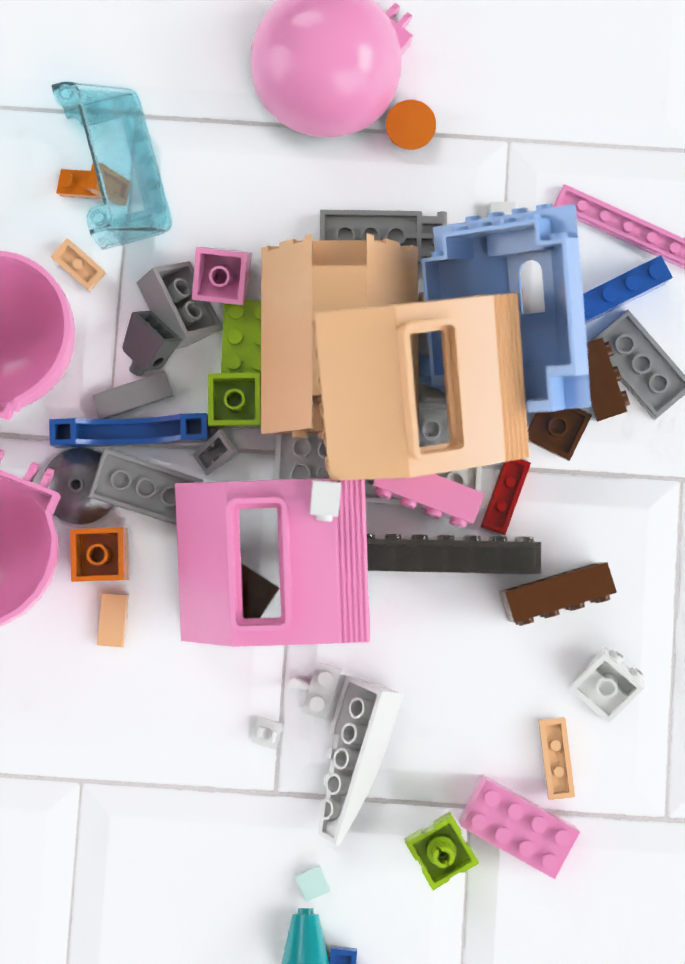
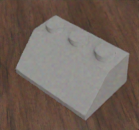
(169, 297)

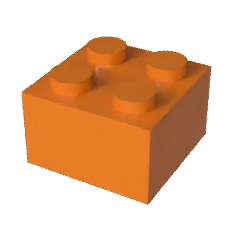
(99, 554)

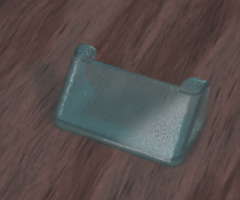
(123, 162)

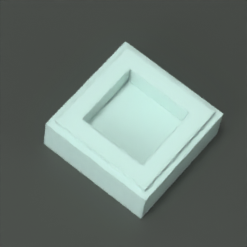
(312, 883)

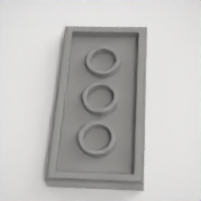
(643, 365)
(137, 485)

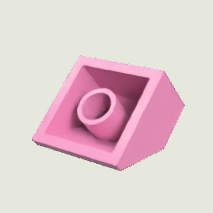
(221, 275)

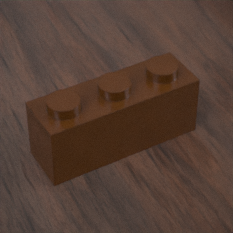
(605, 394)

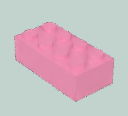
(435, 495)
(518, 826)

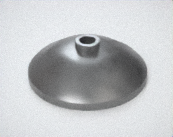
(75, 505)

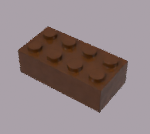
(559, 591)

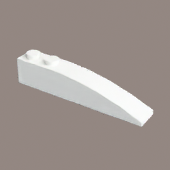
(360, 740)

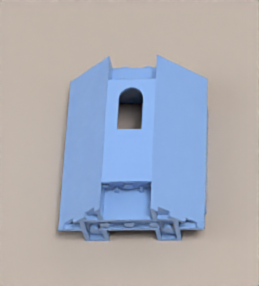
(488, 259)

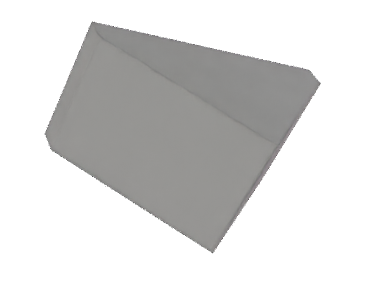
(215, 452)

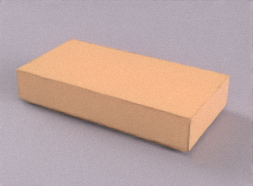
(112, 620)

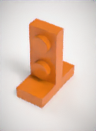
(78, 184)

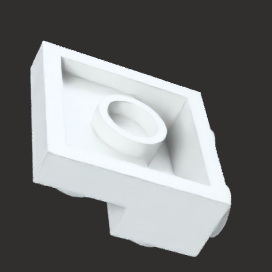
(608, 684)

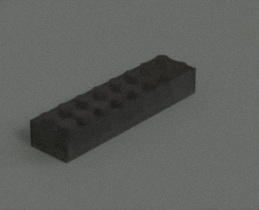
(453, 555)

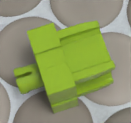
(442, 836)

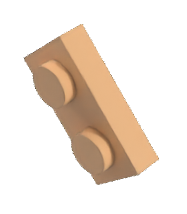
(78, 264)

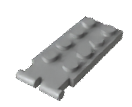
(401, 226)

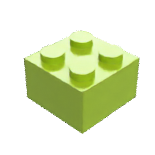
(234, 400)

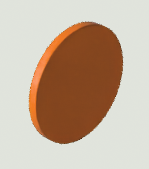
(410, 124)

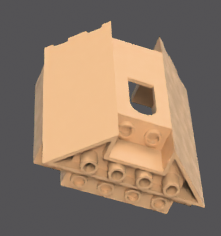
(311, 279)

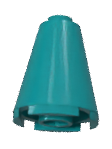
(305, 939)

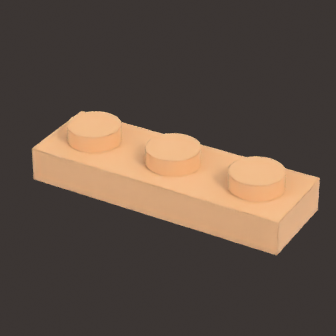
(556, 758)

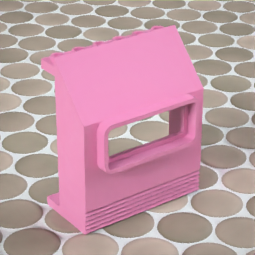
(319, 564)

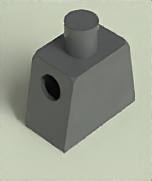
(148, 342)

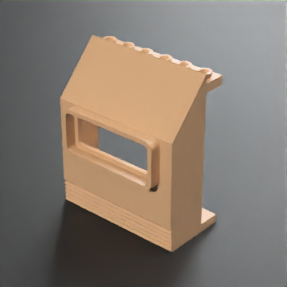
(371, 388)

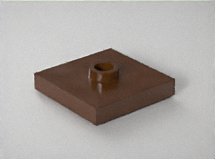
(558, 430)

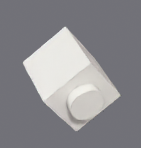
(325, 500)

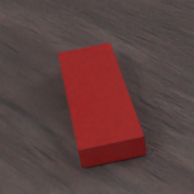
(505, 496)

